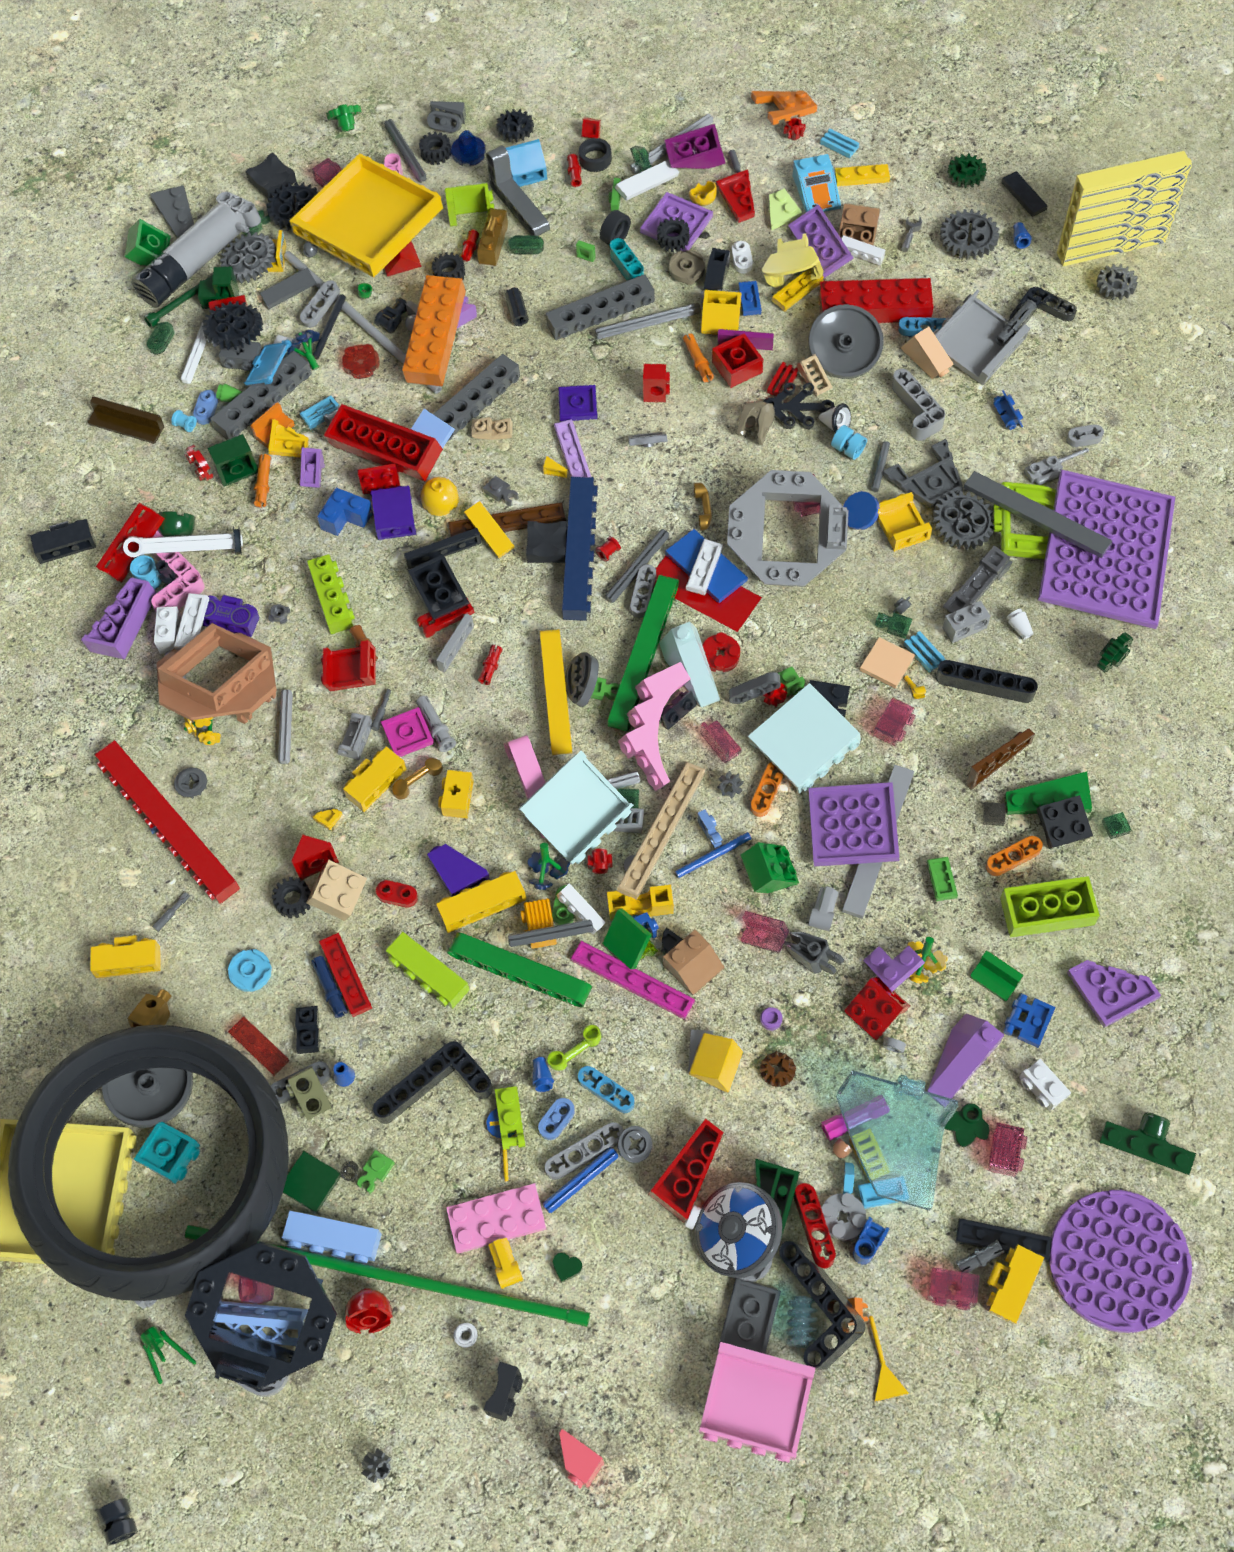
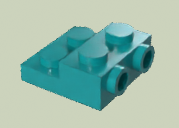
(168, 1152)

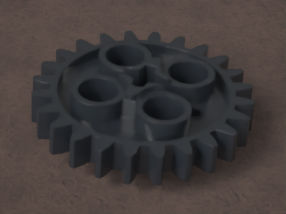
(282, 204)
(232, 325)

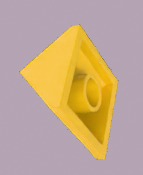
(716, 1061)

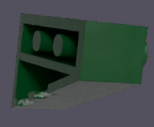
(778, 1183)

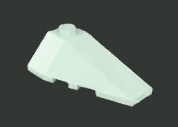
(684, 646)

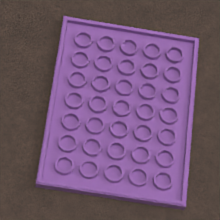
(1132, 571)

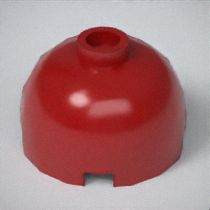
(369, 1311)

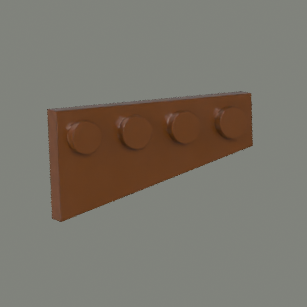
(995, 760)

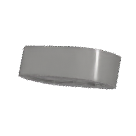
(1085, 436)

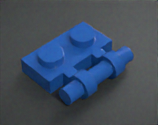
(1036, 1022)

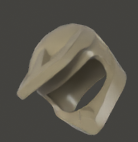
(759, 415)

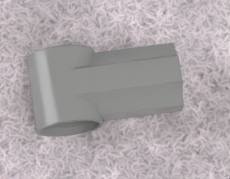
(823, 912)

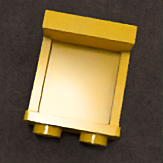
(902, 522)

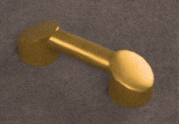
(701, 491)
(401, 787)

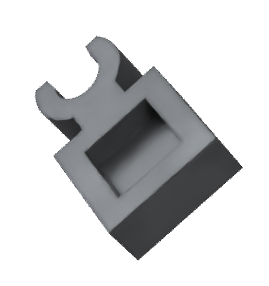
(500, 490)

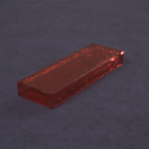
(258, 1046)

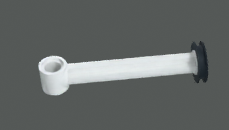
(186, 543)

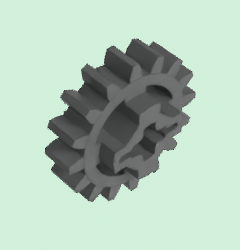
(1117, 281)

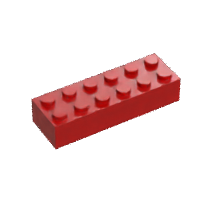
(883, 298)
(383, 442)

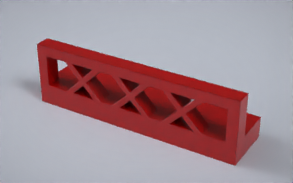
(143, 527)

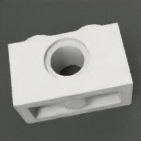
(166, 628)

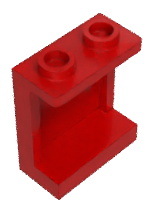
(349, 667)

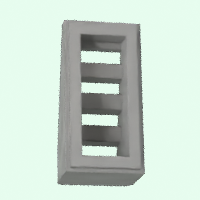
(632, 827)

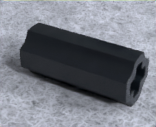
(516, 306)

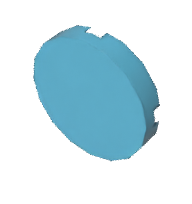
(249, 970)

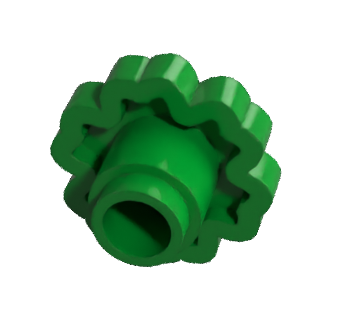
(345, 116)

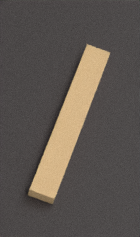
(661, 831)

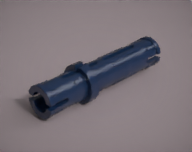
(331, 992)

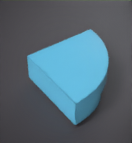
(848, 1178)

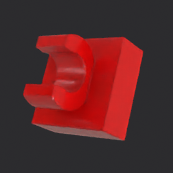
(591, 127)

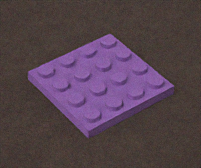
(853, 824)

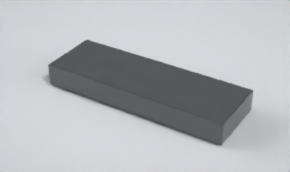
(288, 288)

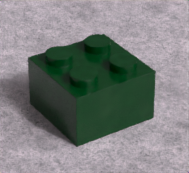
(233, 460)

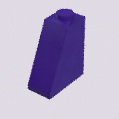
(456, 870)

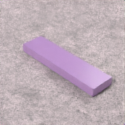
(571, 449)

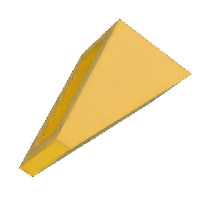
(553, 468)

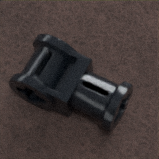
(391, 316)

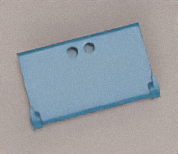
(267, 363)

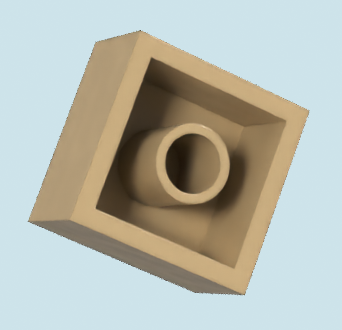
(336, 890)

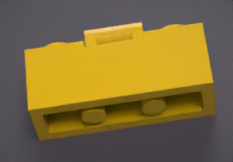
(373, 778)
(120, 960)
(1013, 1293)

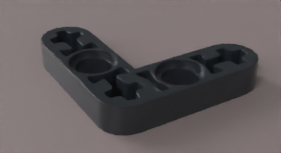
(1048, 297)

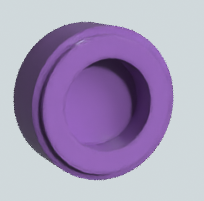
(771, 1018)

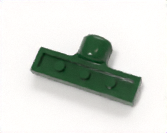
(1149, 1143)

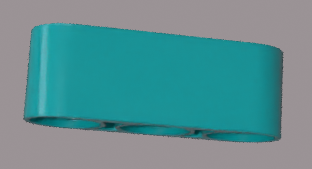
(625, 259)

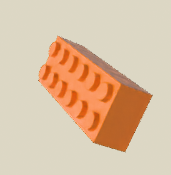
(434, 330)

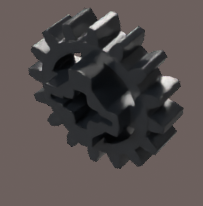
(515, 125)

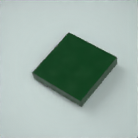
(310, 1182)

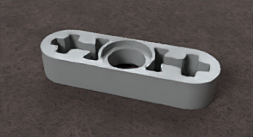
(320, 311)
(641, 583)

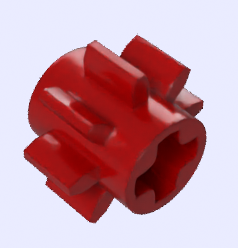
(794, 128)
(776, 696)
(599, 861)

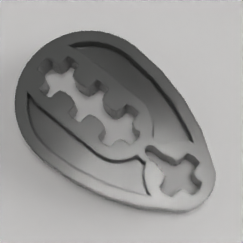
(581, 678)

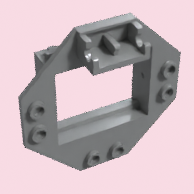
(747, 526)

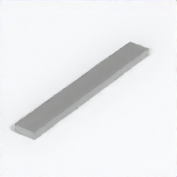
(868, 872)

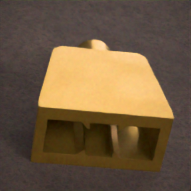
(151, 1010)

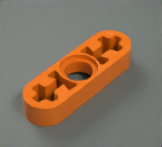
(769, 797)
(1018, 847)

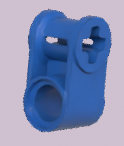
(870, 1238)

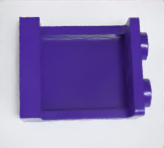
(393, 512)

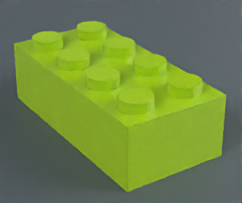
(1049, 906)

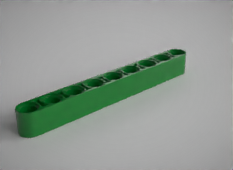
(643, 651)

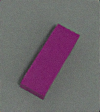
(760, 340)

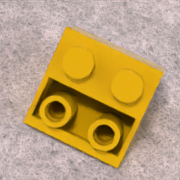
(720, 311)

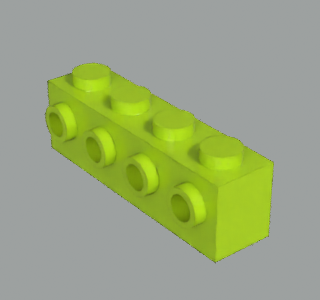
(330, 593)

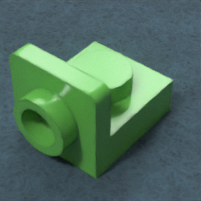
(791, 680)

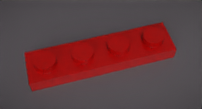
(345, 975)

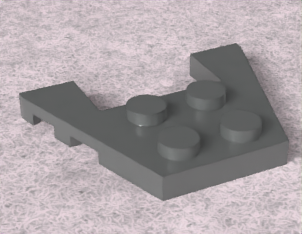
(931, 483)

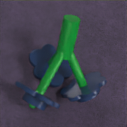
(304, 337)
(541, 863)

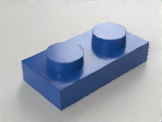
(750, 298)

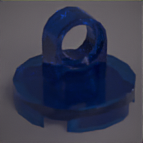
(468, 149)

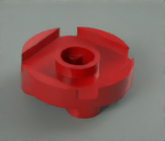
(199, 462)
(731, 650)

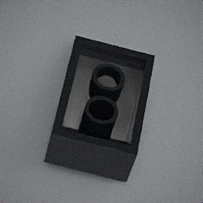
(437, 587)

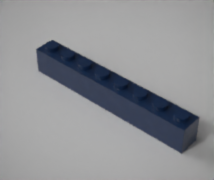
(578, 549)

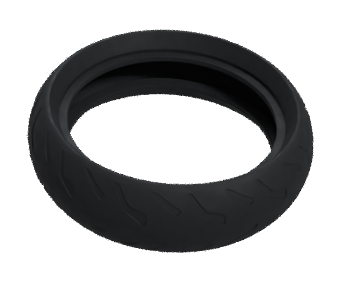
(70, 1086)

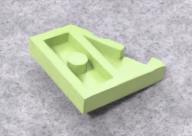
(782, 209)

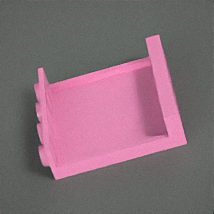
(757, 1402)

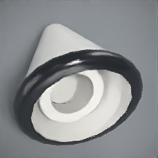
(836, 417)

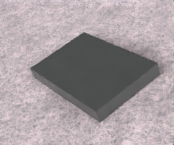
(750, 1316)

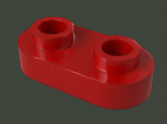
(395, 894)

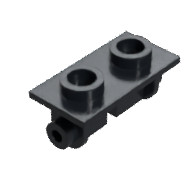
(681, 706)

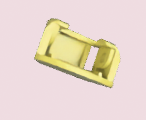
(790, 259)

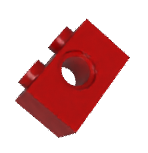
(655, 383)

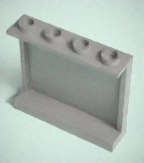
(971, 337)

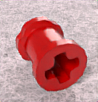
(608, 548)

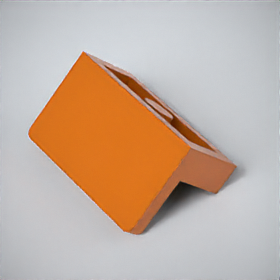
(262, 426)

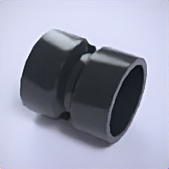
(117, 1521)

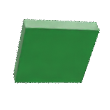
(626, 938)

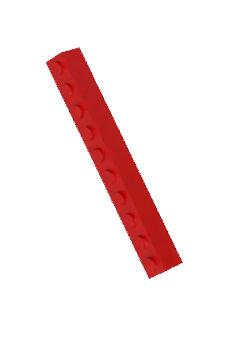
(169, 824)

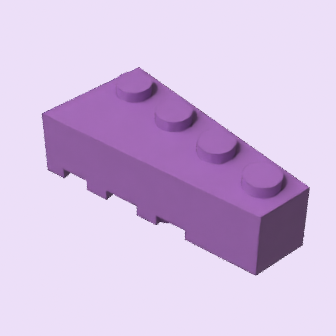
(121, 620)

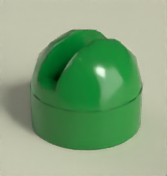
(368, 290)

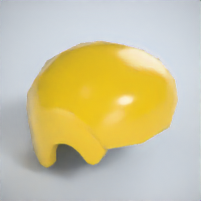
(703, 194)

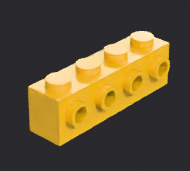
(481, 901)

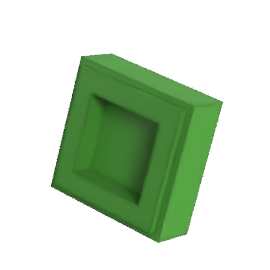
(585, 251)

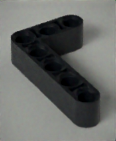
(431, 1079)
(826, 1303)

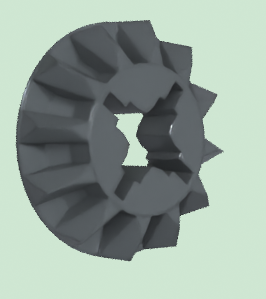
(184, 778)
(644, 1144)

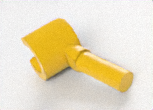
(918, 692)

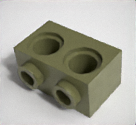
(314, 1090)

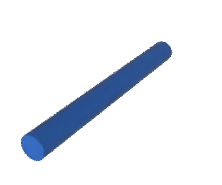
(713, 855)

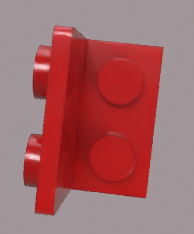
(378, 478)
(876, 1007)

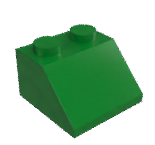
(145, 242)

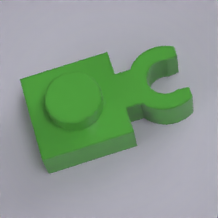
(602, 689)
(377, 1169)

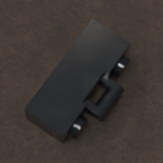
(63, 540)

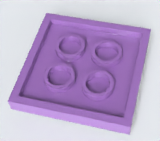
(674, 206)

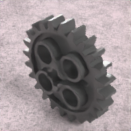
(983, 234)
(250, 256)
(963, 520)

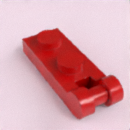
(442, 622)

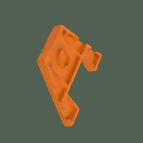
(789, 104)

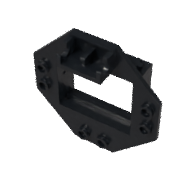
(247, 1358)

